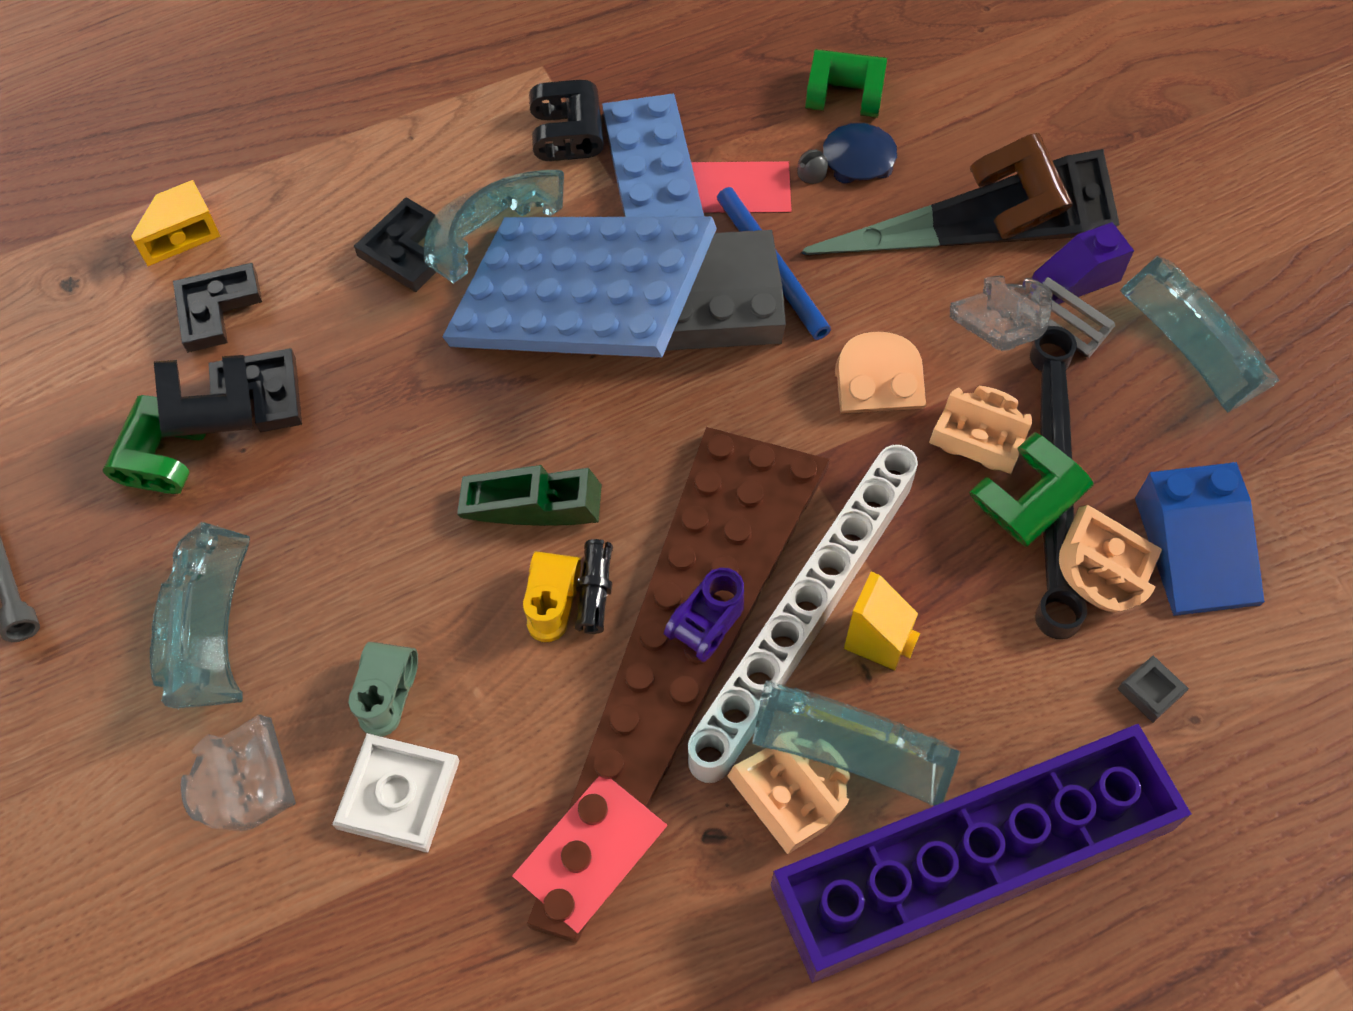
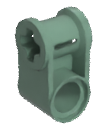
(382, 686)

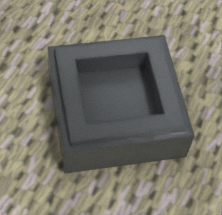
(1153, 688)

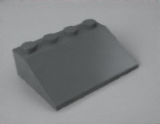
(734, 295)

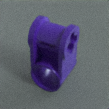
(702, 619)

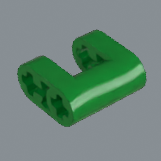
(846, 71)
(134, 456)
(1044, 502)

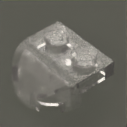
(1006, 312)
(238, 778)

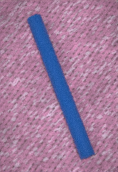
(791, 287)

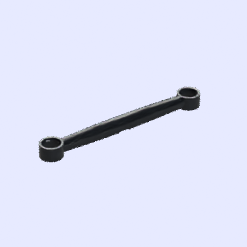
(1057, 430)

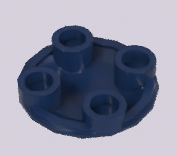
(860, 152)

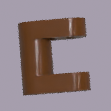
(1038, 176)

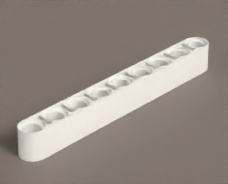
(798, 624)

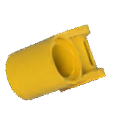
(551, 592)

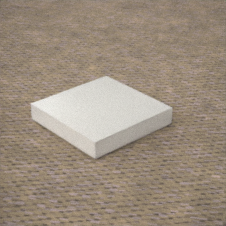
(396, 792)

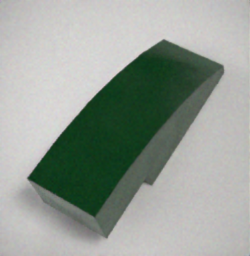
(531, 497)

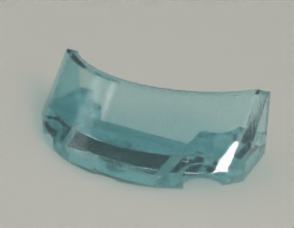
(443, 241)
(1201, 332)
(193, 619)
(855, 741)

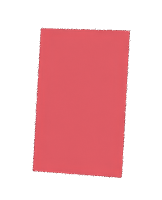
(758, 184)
(614, 847)

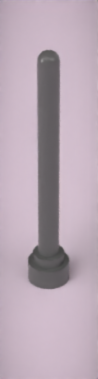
(16, 618)

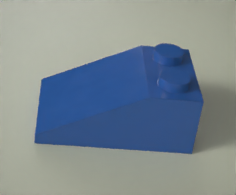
(1205, 537)

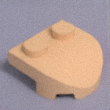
(879, 374)
(982, 427)
(1107, 561)
(791, 794)

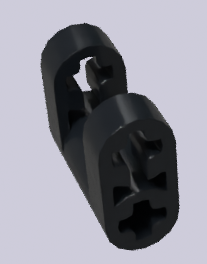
(583, 123)
(203, 412)

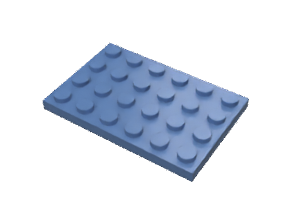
(582, 285)

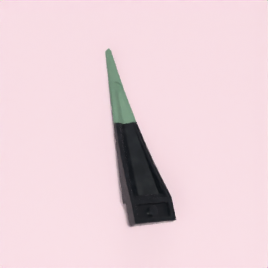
(971, 215)

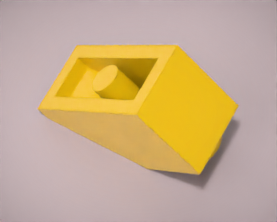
(174, 224)
(881, 624)

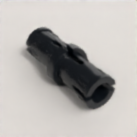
(593, 586)

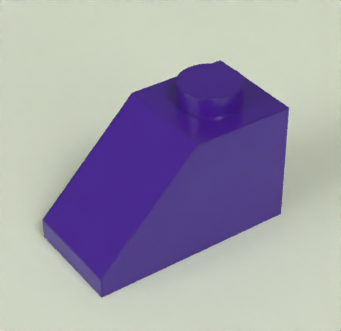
(1088, 261)

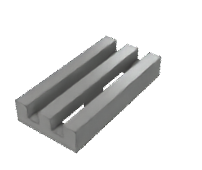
(1084, 308)

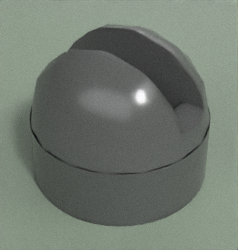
(812, 167)

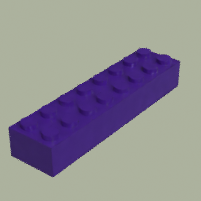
(976, 851)

